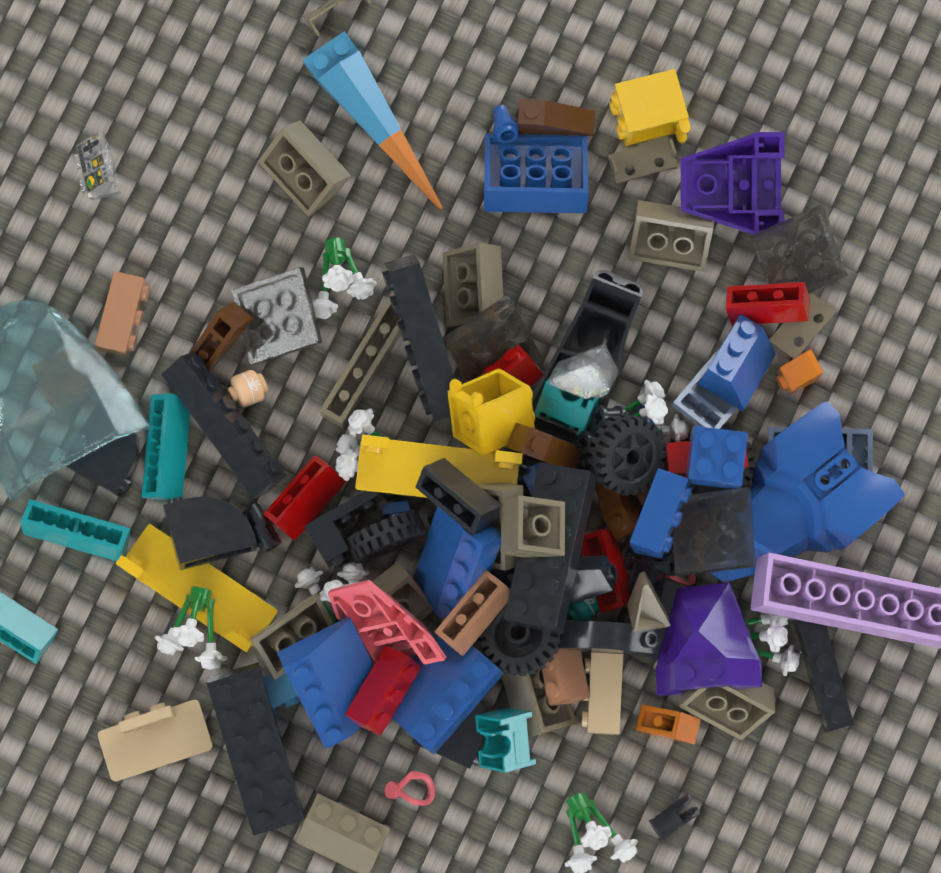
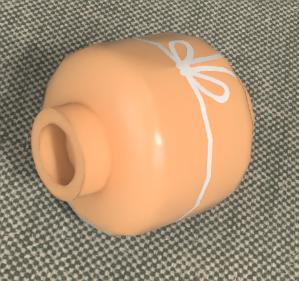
(247, 388)

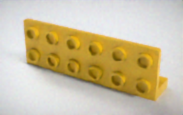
(396, 465)
(236, 610)

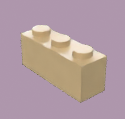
(604, 692)

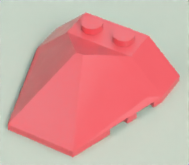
(384, 622)

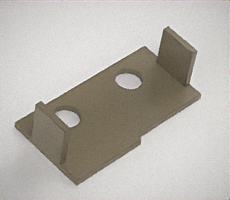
(320, 10)
(643, 159)
(807, 330)

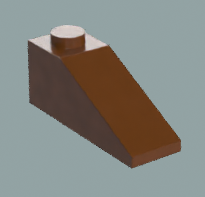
(554, 118)
(221, 334)
(543, 446)
(618, 511)

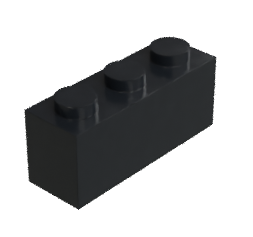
(458, 496)

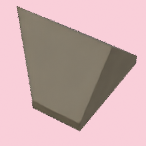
(645, 606)

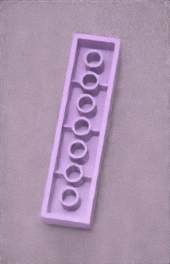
(847, 599)

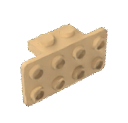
(154, 739)

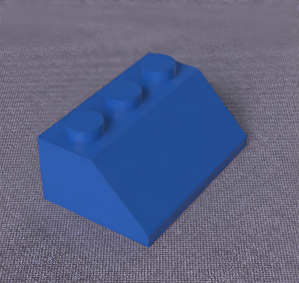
(739, 363)
(660, 514)

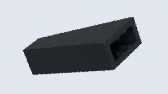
(593, 577)

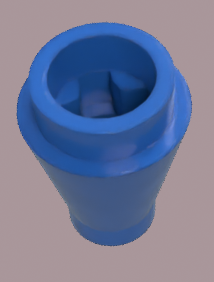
(504, 125)

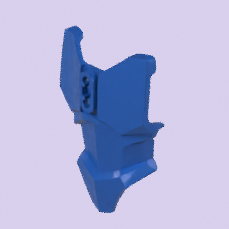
(795, 509)

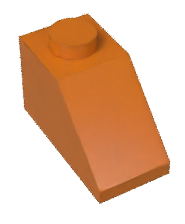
(799, 372)
(668, 724)

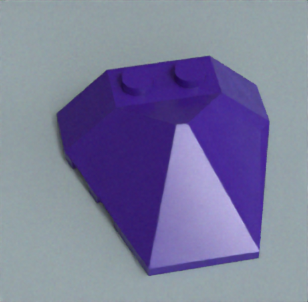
(736, 182)
(706, 643)

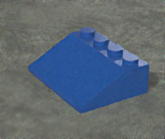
(536, 174)
(453, 561)
(327, 676)
(445, 695)

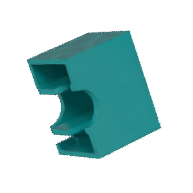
(566, 407)
(505, 739)

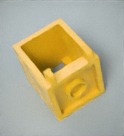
(650, 108)
(488, 409)

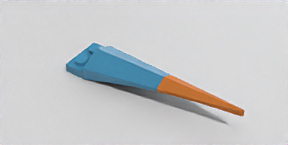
(347, 79)

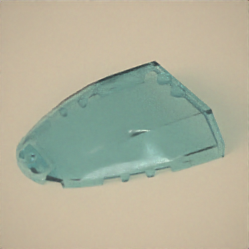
(54, 396)

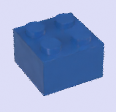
(716, 457)

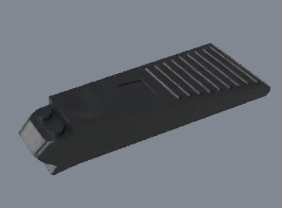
(600, 320)

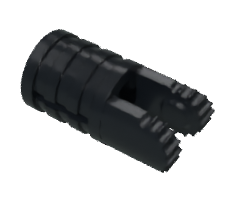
(263, 530)
(669, 821)

